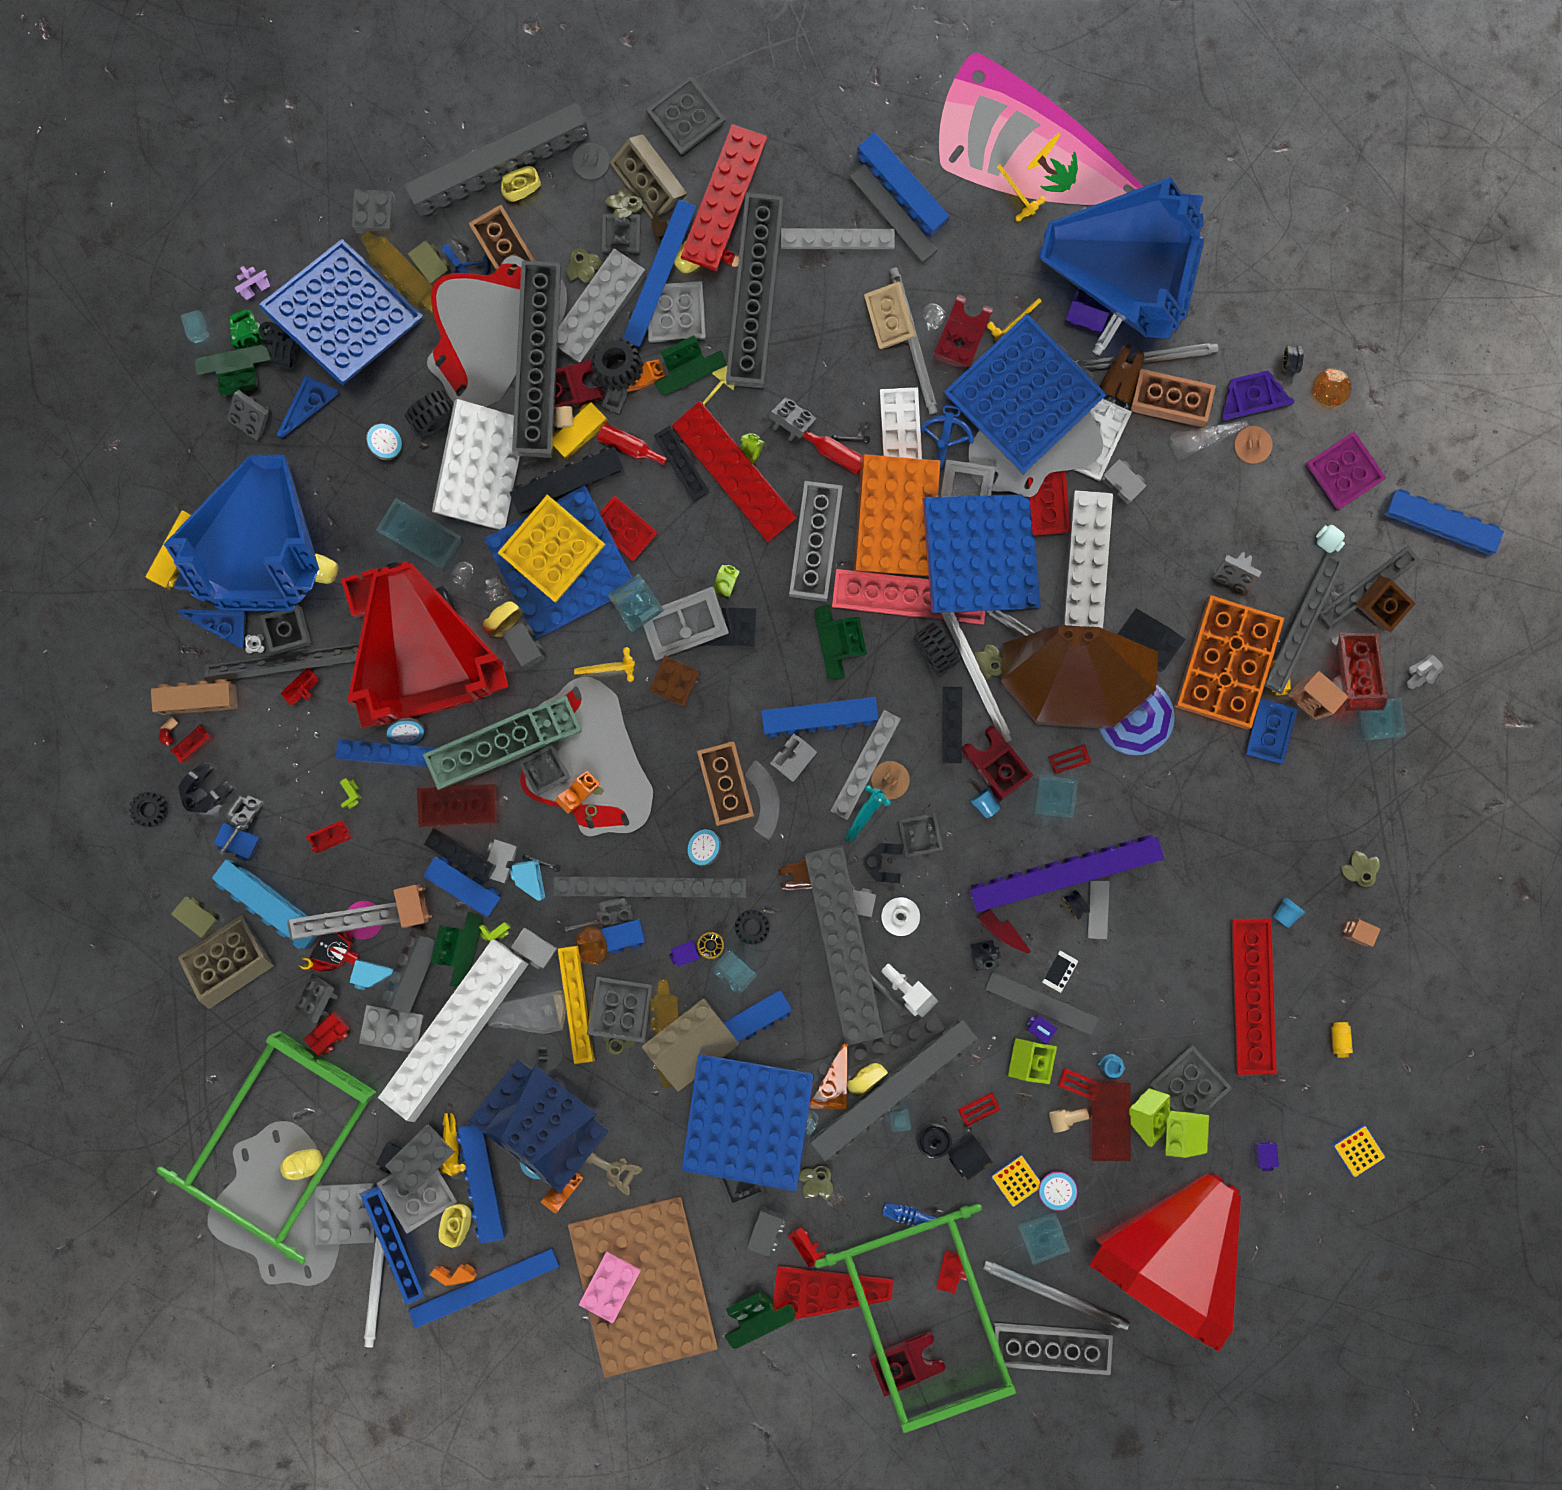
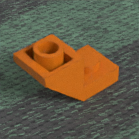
(651, 373)
(578, 792)
(555, 1200)
(463, 1274)

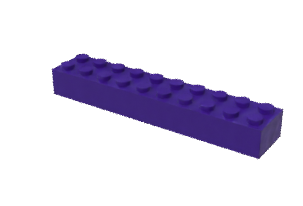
(1072, 872)

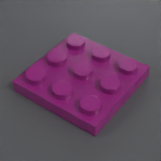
(1345, 470)

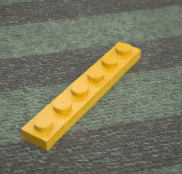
(576, 1004)

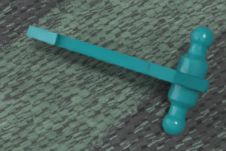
(874, 802)

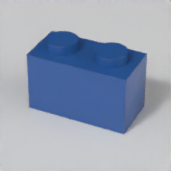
(243, 844)
(624, 935)

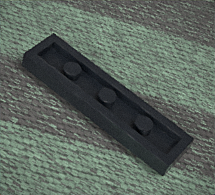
(681, 463)
(952, 725)
(460, 855)

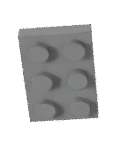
(391, 1028)

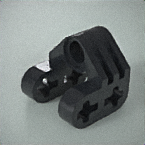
(283, 346)
(196, 799)
(886, 848)

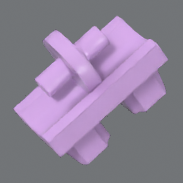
(244, 288)

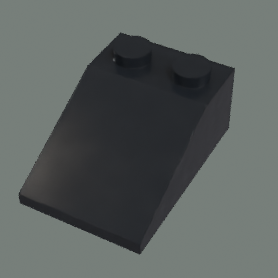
(741, 629)
(1154, 635)

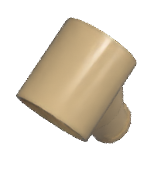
(563, 417)
(1062, 1119)

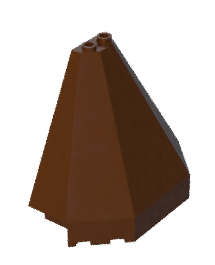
(1078, 676)

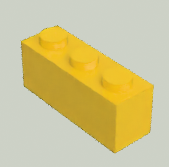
(585, 426)

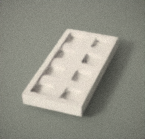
(1111, 422)
(900, 423)

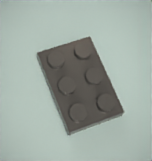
(419, 1158)

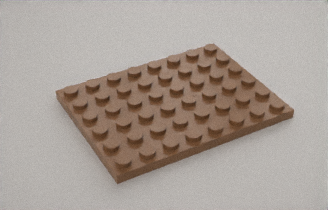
(667, 1304)

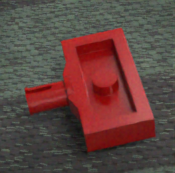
(300, 687)
(950, 1272)

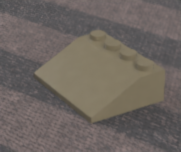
(225, 962)
(680, 1043)

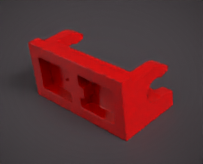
(192, 744)
(329, 837)

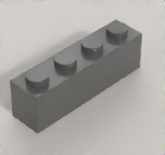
(409, 972)

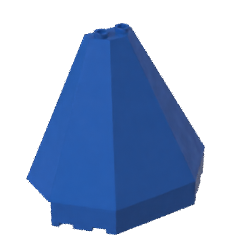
(1133, 254)
(247, 542)

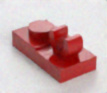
(805, 1247)

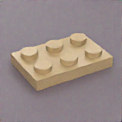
(889, 315)

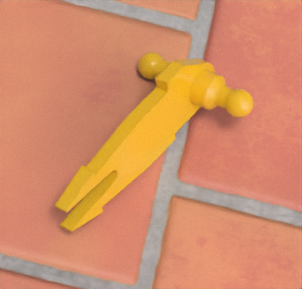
(1030, 207)
(997, 333)
(627, 665)
(451, 1166)

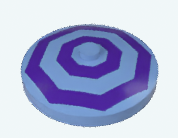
(1145, 728)

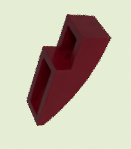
(1003, 931)

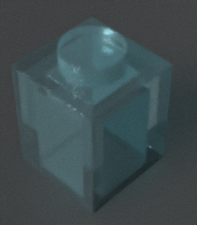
(194, 326)
(899, 1120)

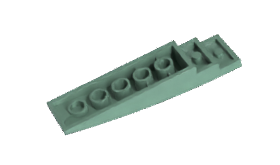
(502, 742)

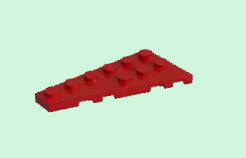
(824, 1292)

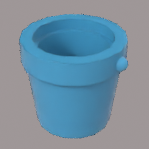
(986, 802)
(1288, 912)
(1111, 1066)

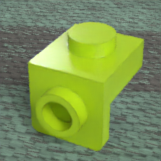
(751, 446)
(725, 580)
(351, 788)
(500, 932)

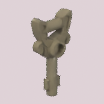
(614, 1171)

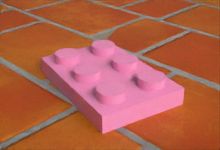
(609, 1287)

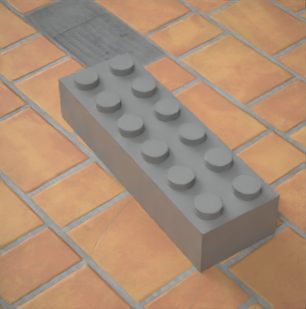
(599, 306)
(815, 541)
(1054, 1348)

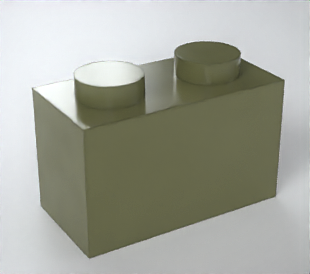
(428, 262)
(194, 917)

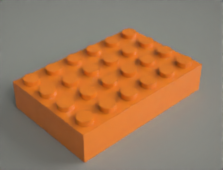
(891, 514)
(1229, 662)

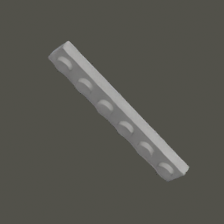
(837, 238)
(865, 765)
(343, 921)

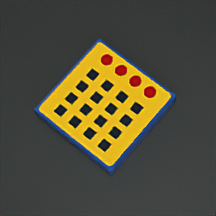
(1359, 1151)
(1016, 1180)

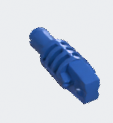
(905, 1214)

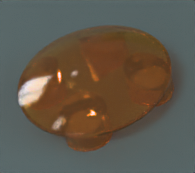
(1332, 387)
(592, 946)

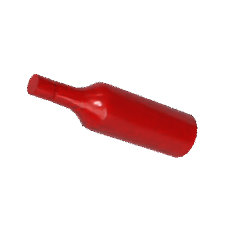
(627, 443)
(836, 452)

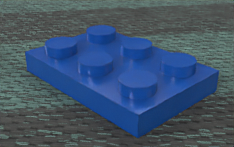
(1271, 731)

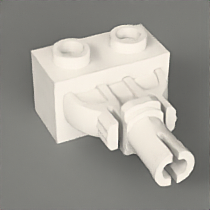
(917, 998)

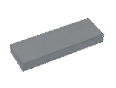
(1098, 908)

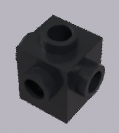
(985, 955)

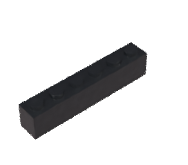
(562, 482)

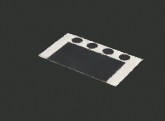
(1060, 971)

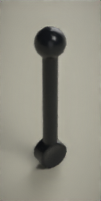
(866, 439)
(556, 868)

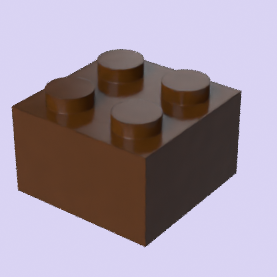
(1385, 604)
(674, 681)

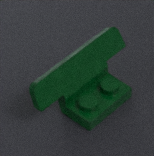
(687, 365)
(234, 368)
(838, 640)
(457, 947)
(757, 1318)

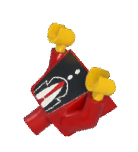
(331, 952)

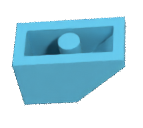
(529, 878)
(368, 974)

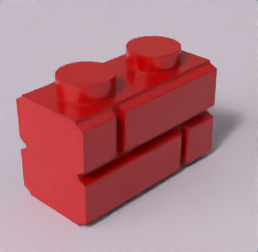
(327, 1034)

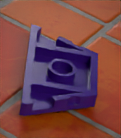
(1254, 395)

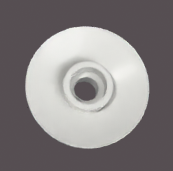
(908, 909)

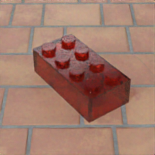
(1362, 671)
(457, 805)
(1109, 1121)

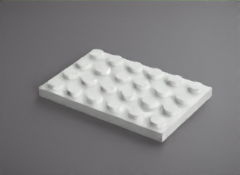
(477, 466)

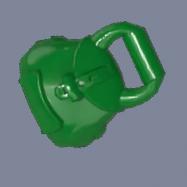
(244, 332)

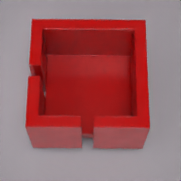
(358, 591)

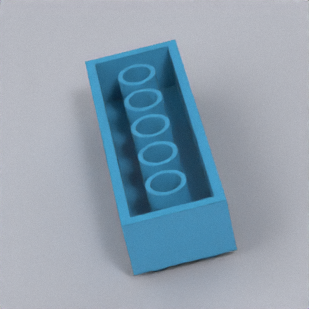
(260, 900)

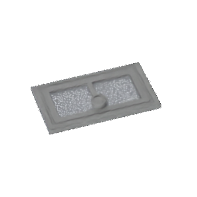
(967, 479)
(686, 624)

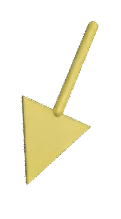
(721, 375)

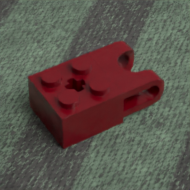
(961, 329)
(572, 390)
(997, 758)
(911, 1364)

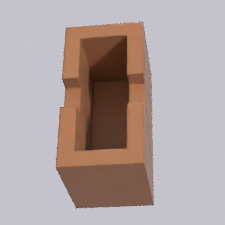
(1360, 932)

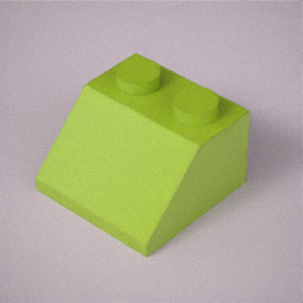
(1032, 1061)
(1150, 1115)
(1187, 1134)

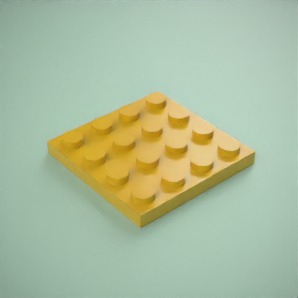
(551, 548)

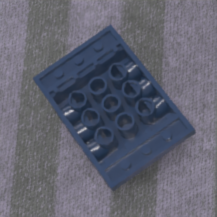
(539, 1124)

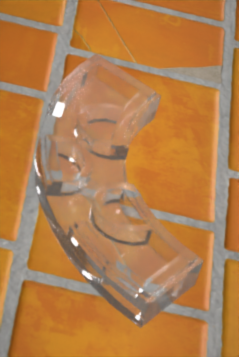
(768, 799)

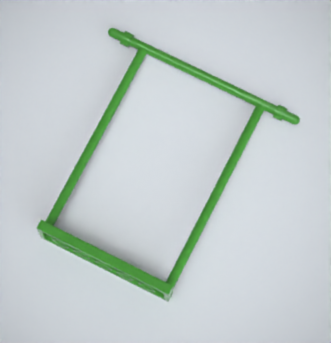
(320, 1067)
(955, 1407)

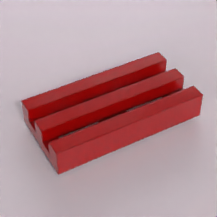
(1054, 764)
(1063, 1077)
(982, 1116)

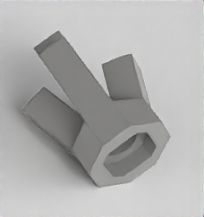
(1424, 671)

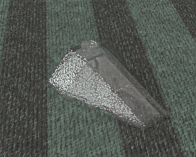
(1195, 440)
(535, 1013)

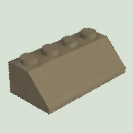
(647, 176)

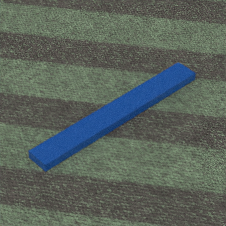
(659, 272)
(483, 1288)

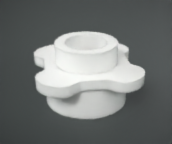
(259, 644)

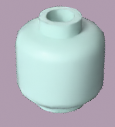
(1330, 538)

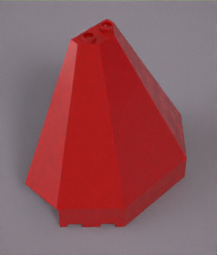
(417, 653)
(1181, 1258)

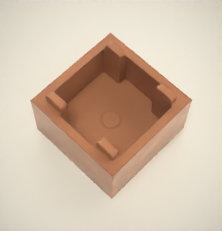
(411, 906)

